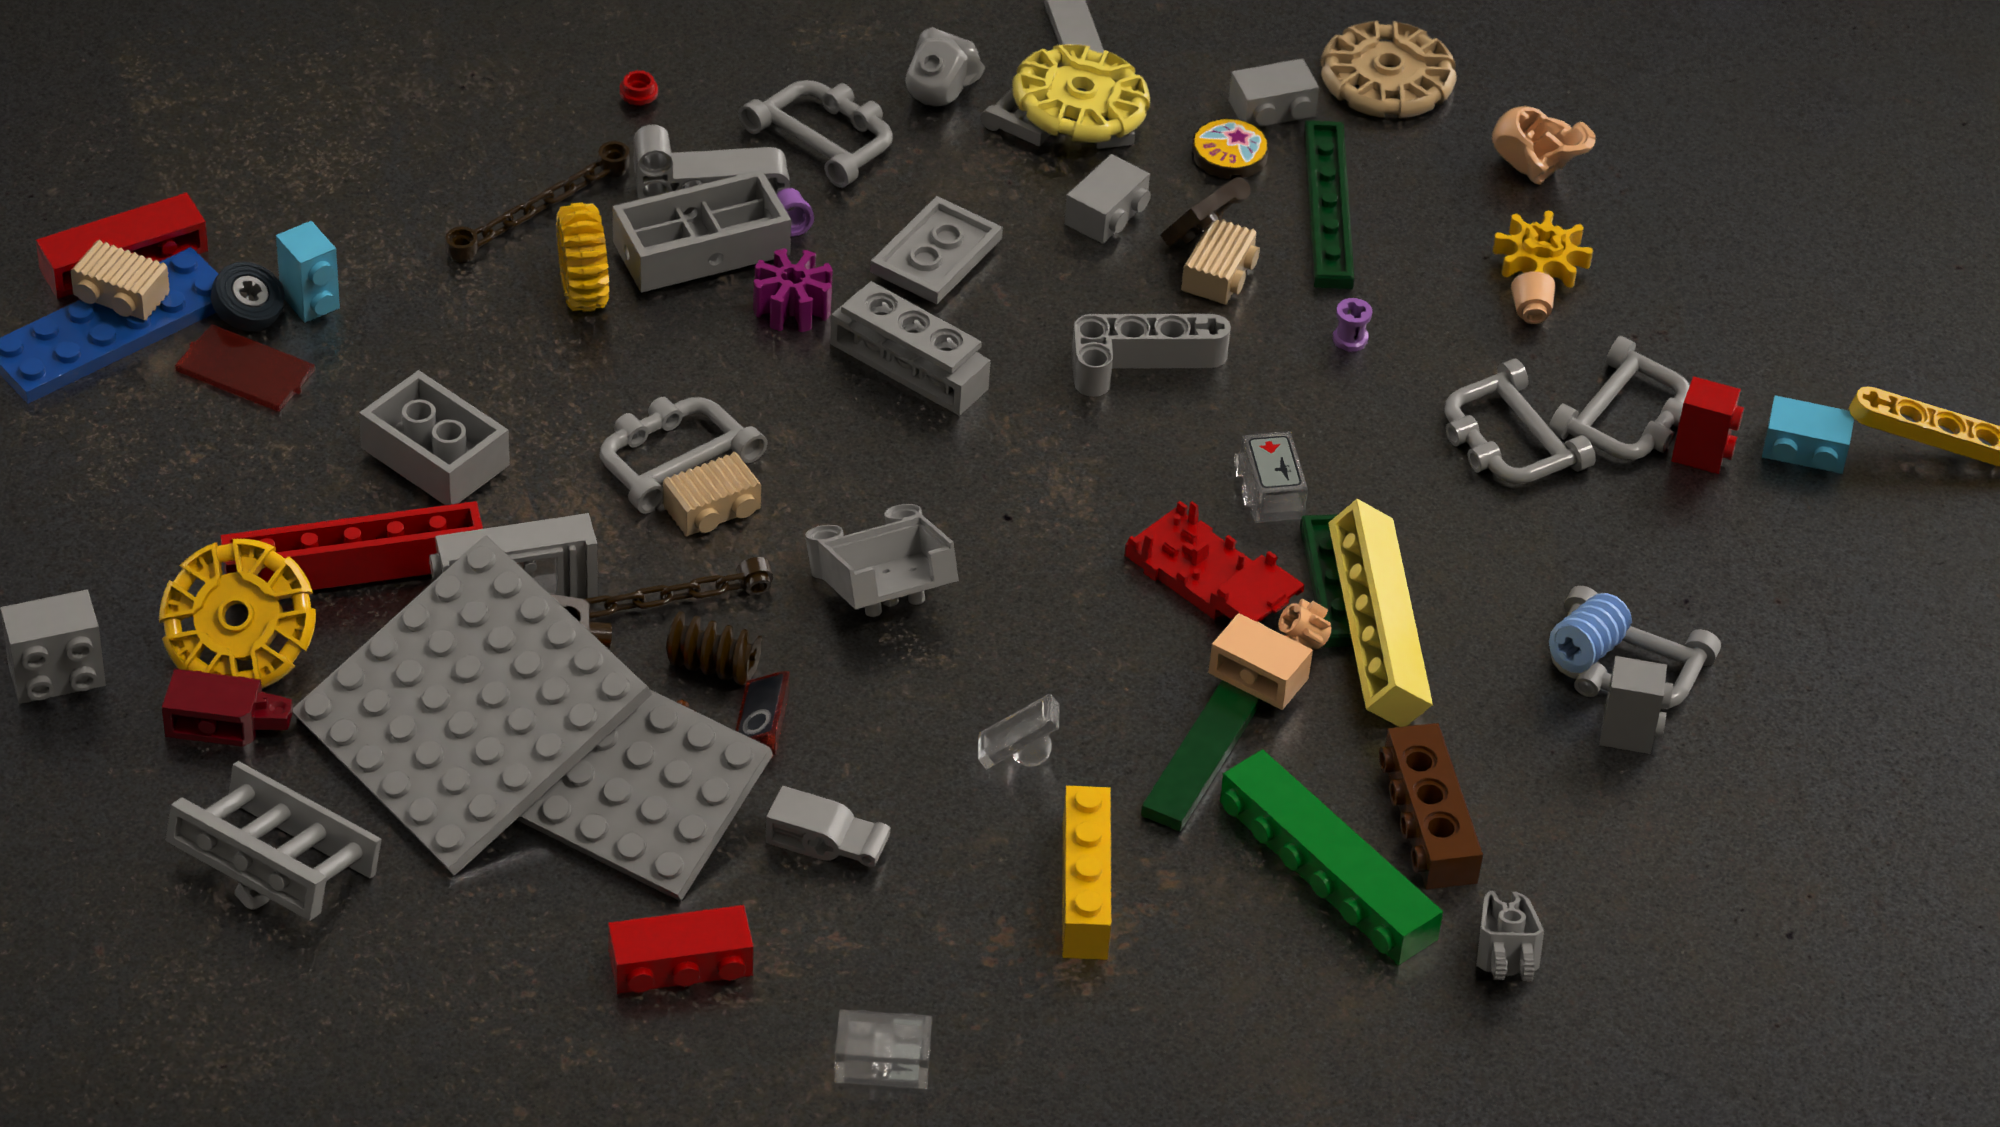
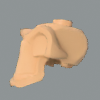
(1539, 143)

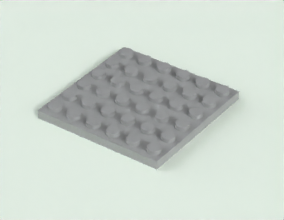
(471, 703)

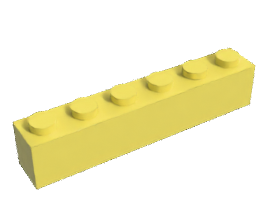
(1380, 614)

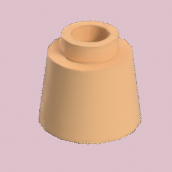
(1533, 296)

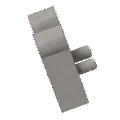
(883, 560)

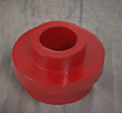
(638, 88)

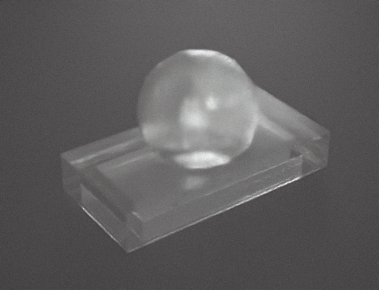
(1021, 735)

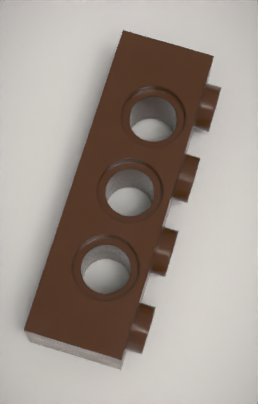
(1431, 806)

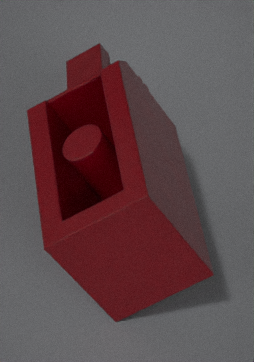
(221, 708)

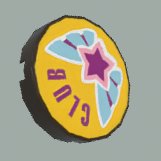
(1230, 148)

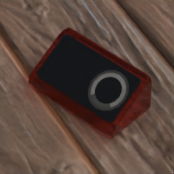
(764, 708)

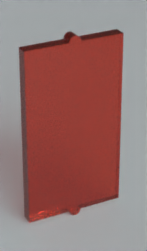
(245, 367)

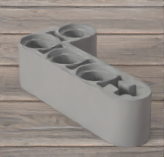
(662, 172)
(1144, 341)

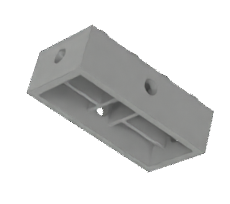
(729, 229)

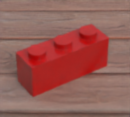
(680, 949)

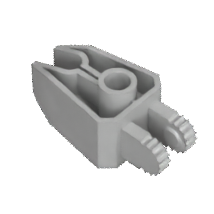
(1509, 937)

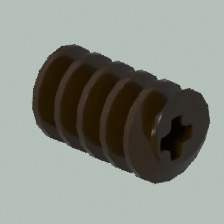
(712, 651)

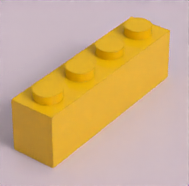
(1086, 873)

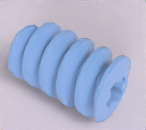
(1589, 632)

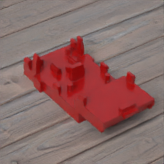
(1210, 570)

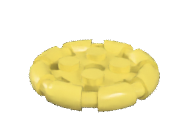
(1111, 93)

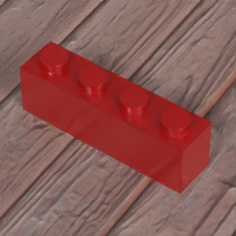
(149, 230)

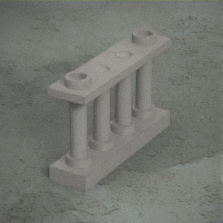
(259, 865)

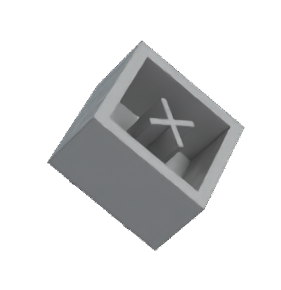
(53, 646)

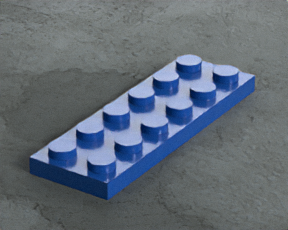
(91, 336)

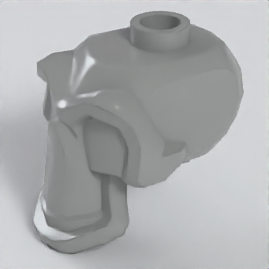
(942, 67)

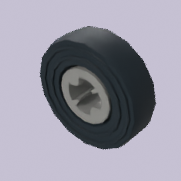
(254, 281)

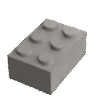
(434, 439)

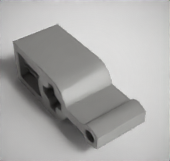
(822, 828)

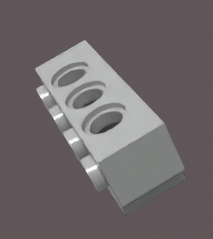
(909, 352)

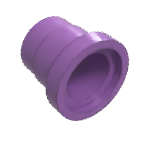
(802, 215)

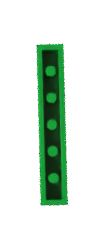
(1330, 857)

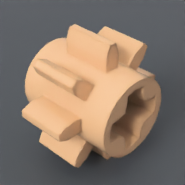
(1306, 624)

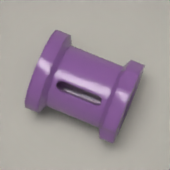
(1352, 324)

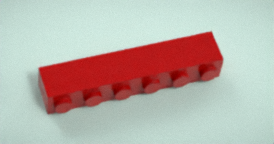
(363, 546)

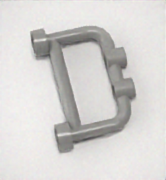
(842, 165)
(1510, 379)
(1656, 434)
(645, 489)
(1699, 650)

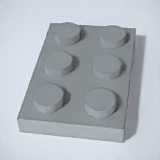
(936, 250)

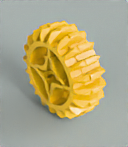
(582, 257)

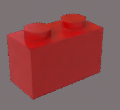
(1707, 424)

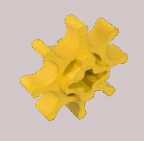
(1542, 249)

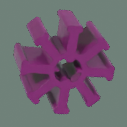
(792, 290)

